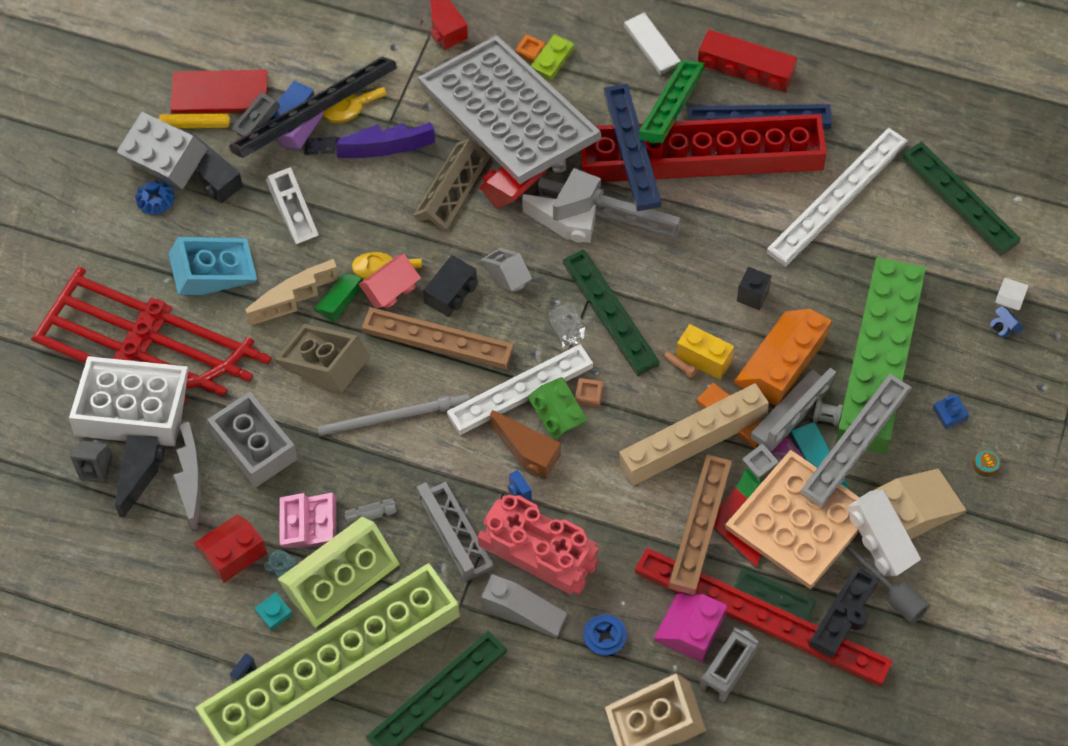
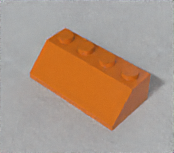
(785, 353)

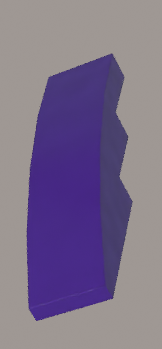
(375, 142)

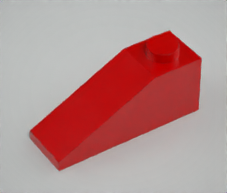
(447, 24)

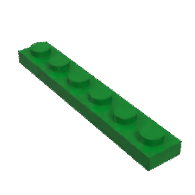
(671, 101)

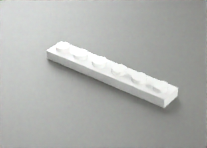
(516, 390)

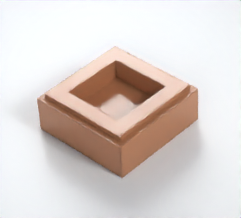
(589, 392)

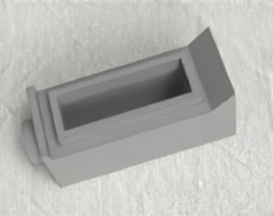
(724, 686)

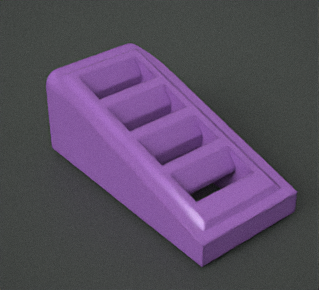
(298, 135)

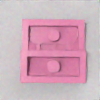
(307, 520)

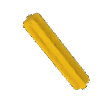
(196, 120)

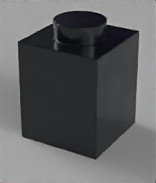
(754, 288)

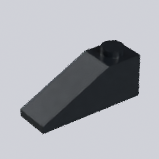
(217, 175)
(138, 469)

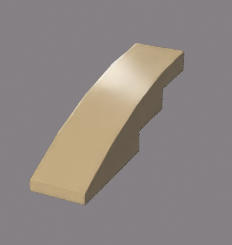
(283, 297)

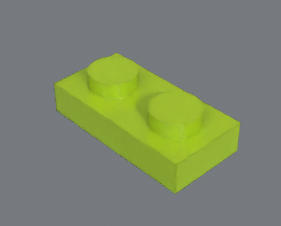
(552, 57)

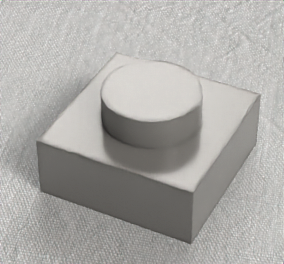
(760, 462)

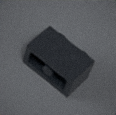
(450, 286)

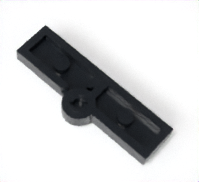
(845, 613)

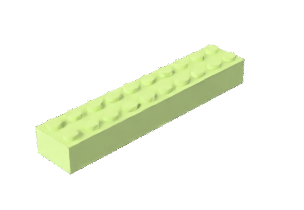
(329, 660)

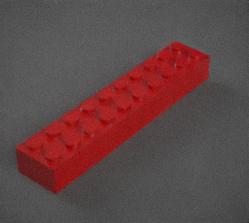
(718, 148)

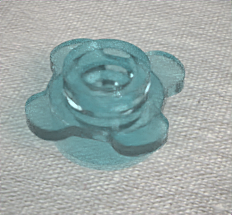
(277, 557)

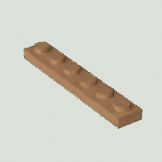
(438, 338)
(700, 525)

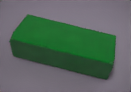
(339, 296)

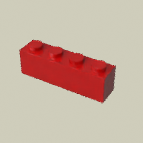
(747, 60)

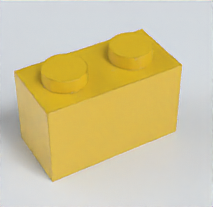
(705, 351)

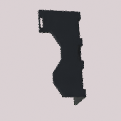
(320, 144)

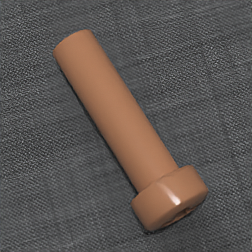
(689, 370)

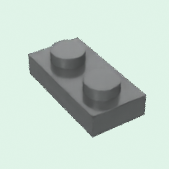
(256, 115)

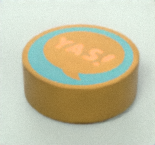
(986, 462)

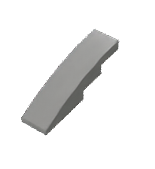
(190, 480)

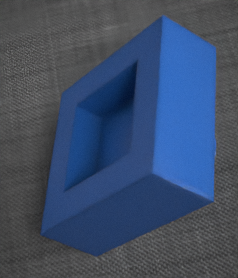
(519, 486)

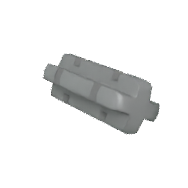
(371, 511)

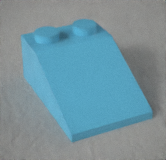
(211, 264)

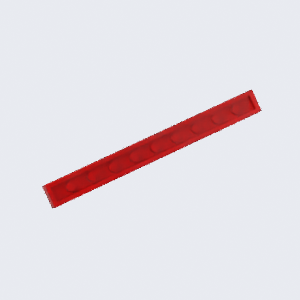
(770, 619)

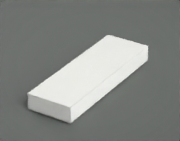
(652, 44)

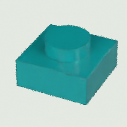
(273, 611)

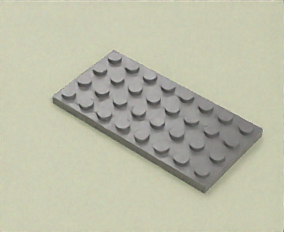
(509, 109)

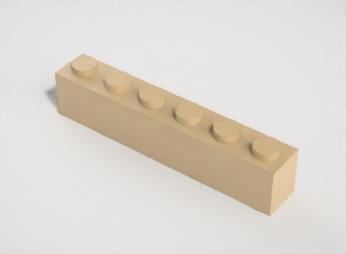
(693, 434)

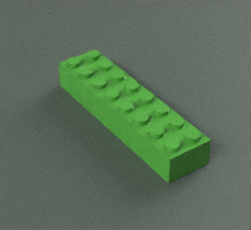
(883, 340)

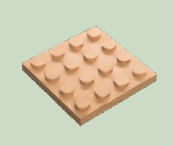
(792, 528)

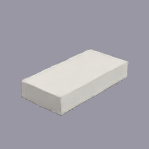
(1011, 294)

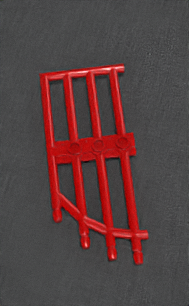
(143, 333)

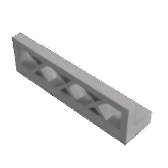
(793, 409)
(449, 533)

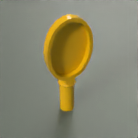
(351, 106)
(370, 262)

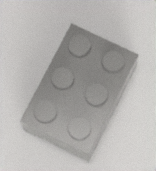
(162, 150)
(252, 439)

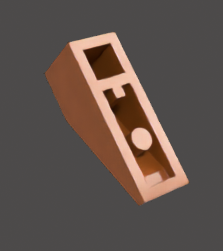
(530, 448)

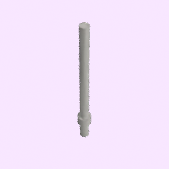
(442, 404)

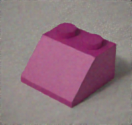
(692, 625)

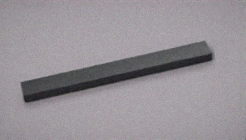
(312, 107)

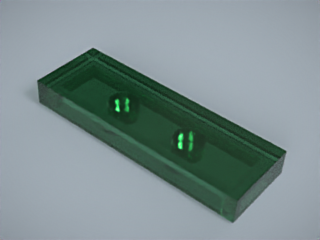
(775, 594)

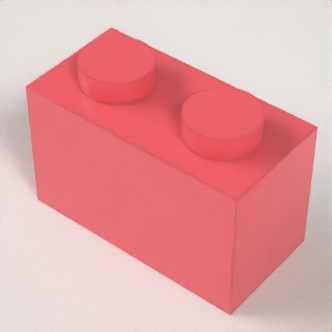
(390, 281)

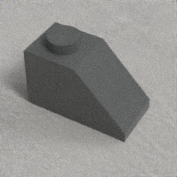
(92, 460)

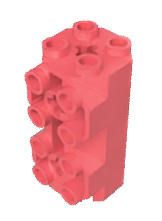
(541, 546)

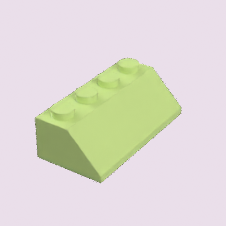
(339, 571)

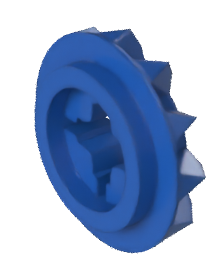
(155, 205)
(602, 624)

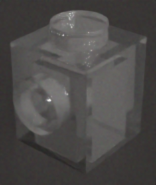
(566, 324)

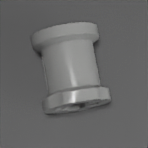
(827, 413)

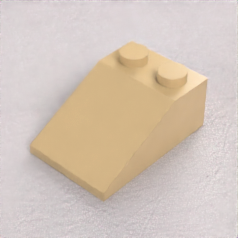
(923, 501)
(657, 715)

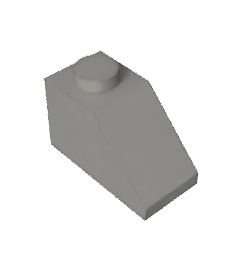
(577, 195)
(507, 269)

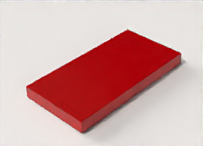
(216, 91)

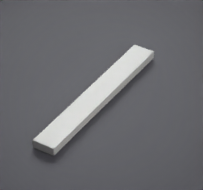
(836, 197)

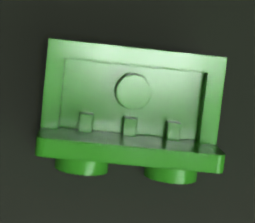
(557, 407)

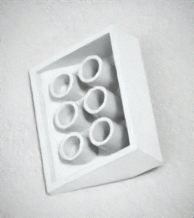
(129, 399)

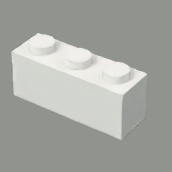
(883, 533)

